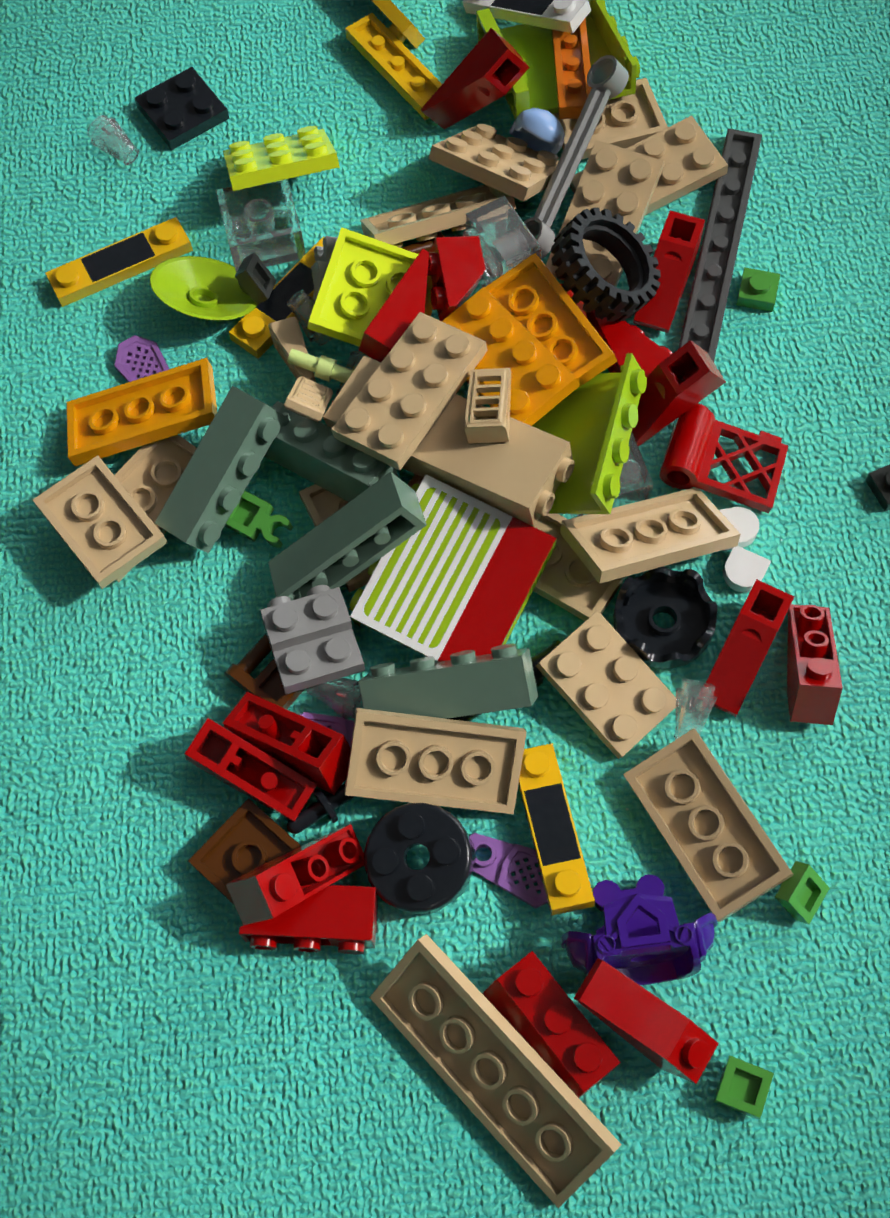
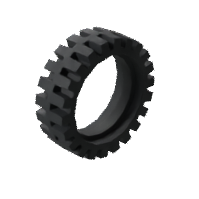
(587, 283)

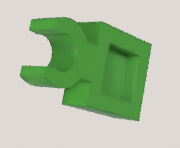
(254, 517)

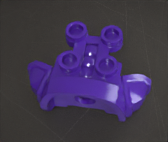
(642, 935)

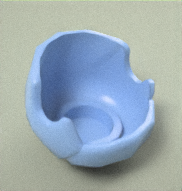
(539, 130)

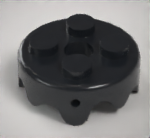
(673, 593)
(444, 875)

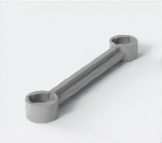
(602, 90)

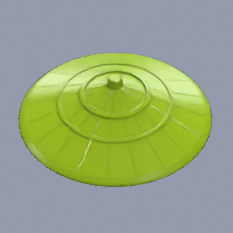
(201, 288)

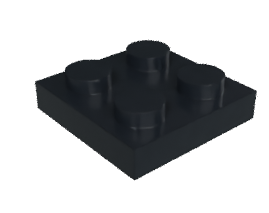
(181, 108)

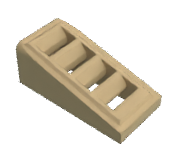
(288, 335)
(308, 399)
(488, 429)

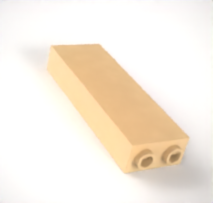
(509, 475)

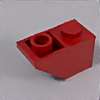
(455, 271)

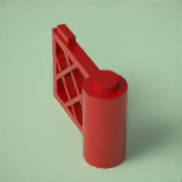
(692, 454)

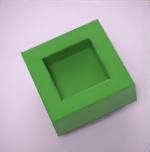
(758, 289)
(802, 892)
(743, 1087)

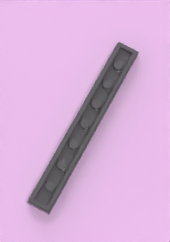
(721, 242)

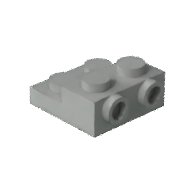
(311, 638)

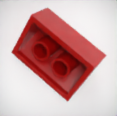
(551, 1024)

